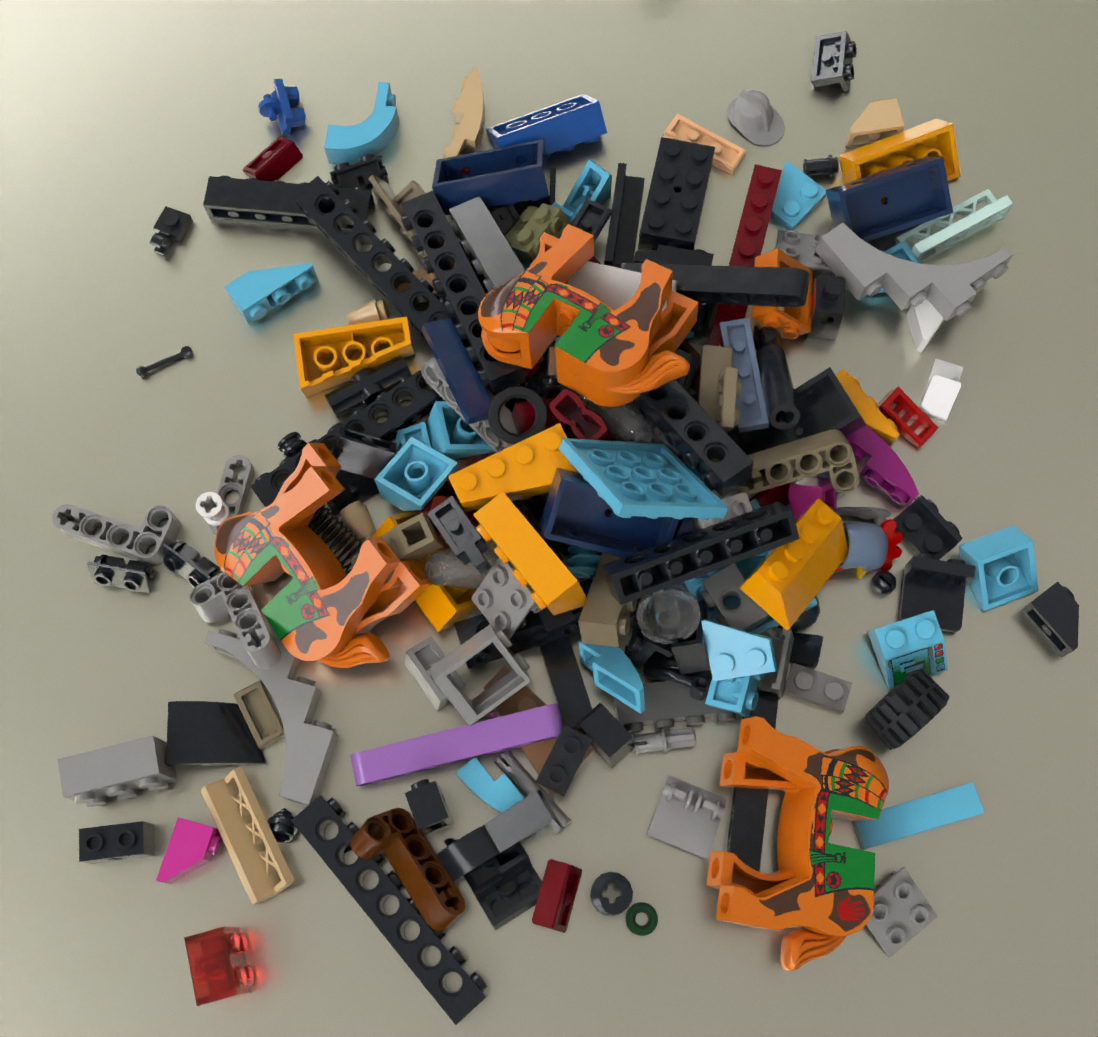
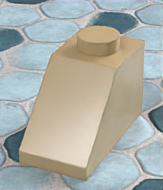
(877, 121)

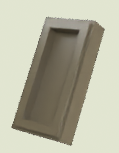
(260, 714)

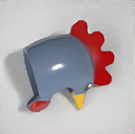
(871, 546)

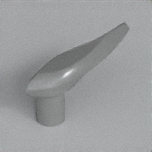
(868, 513)

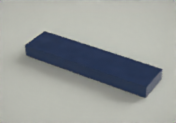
(458, 370)

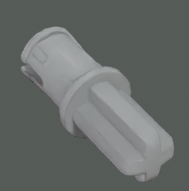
(665, 740)

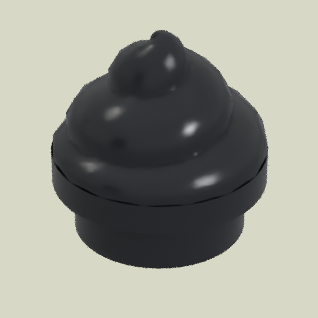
(282, 826)

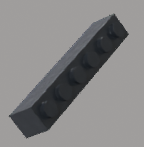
(272, 202)

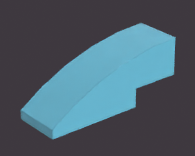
(614, 673)
(496, 794)

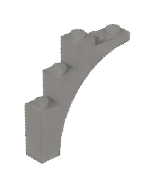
(906, 282)
(307, 745)

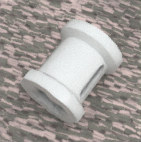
(205, 503)

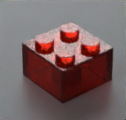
(219, 965)

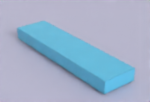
(919, 815)

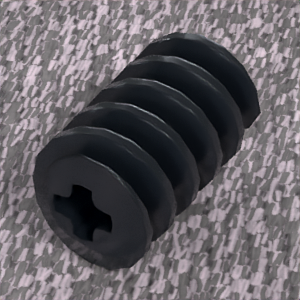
(619, 884)

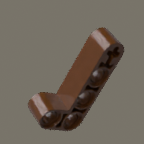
(414, 863)

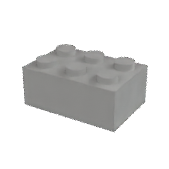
(116, 771)

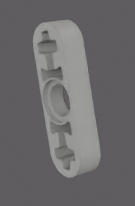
(244, 478)

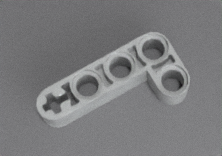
(114, 530)
(225, 597)

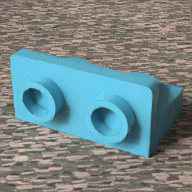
(735, 694)

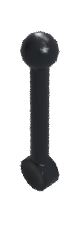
(186, 352)

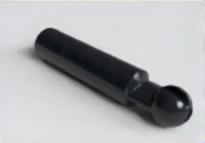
(776, 379)

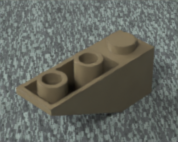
(412, 539)

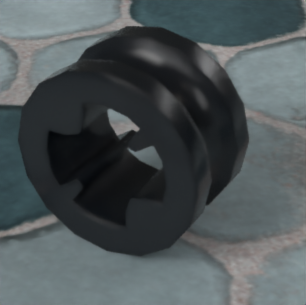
(291, 444)

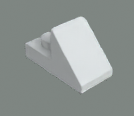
(941, 389)

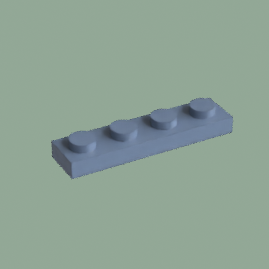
(751, 401)

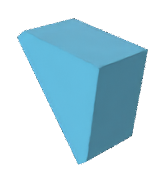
(592, 184)

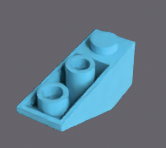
(264, 289)

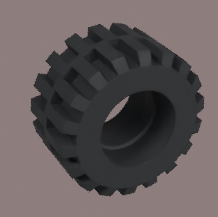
(906, 709)

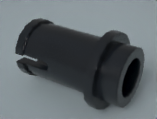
(821, 166)

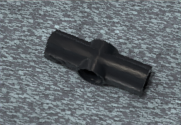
(367, 386)

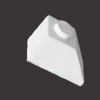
(923, 323)

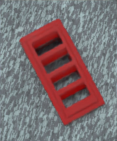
(904, 403)

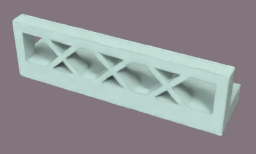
(959, 231)

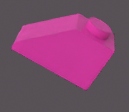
(807, 490)
(188, 849)

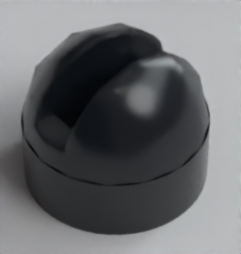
(881, 587)

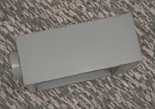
(476, 708)

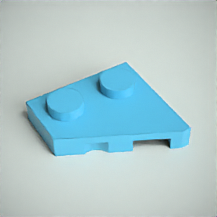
(736, 652)

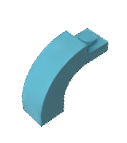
(368, 137)

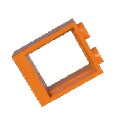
(794, 320)

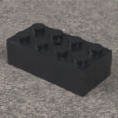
(671, 215)
(822, 408)

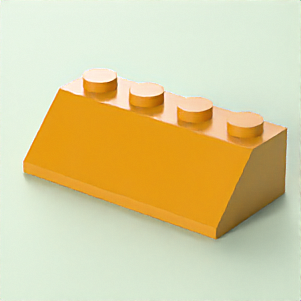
(928, 139)
(530, 556)
(798, 570)
(440, 603)

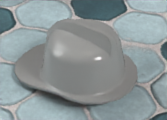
(756, 118)

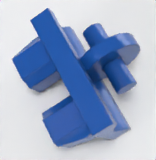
(278, 107)

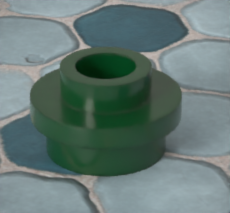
(651, 914)

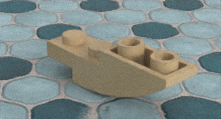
(469, 117)

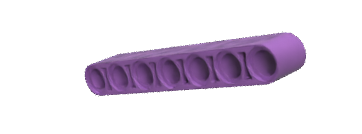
(457, 744)

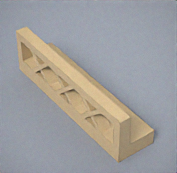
(246, 835)

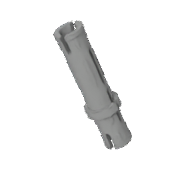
(528, 785)

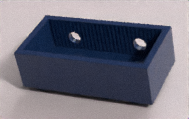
(494, 176)
(912, 193)
(577, 518)

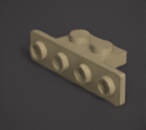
(393, 202)
(719, 387)

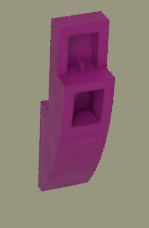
(882, 466)

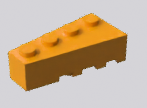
(338, 353)
(517, 471)

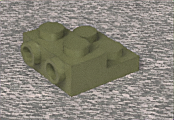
(534, 221)

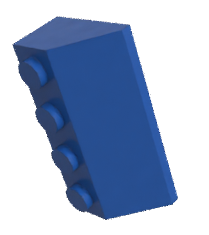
(559, 125)

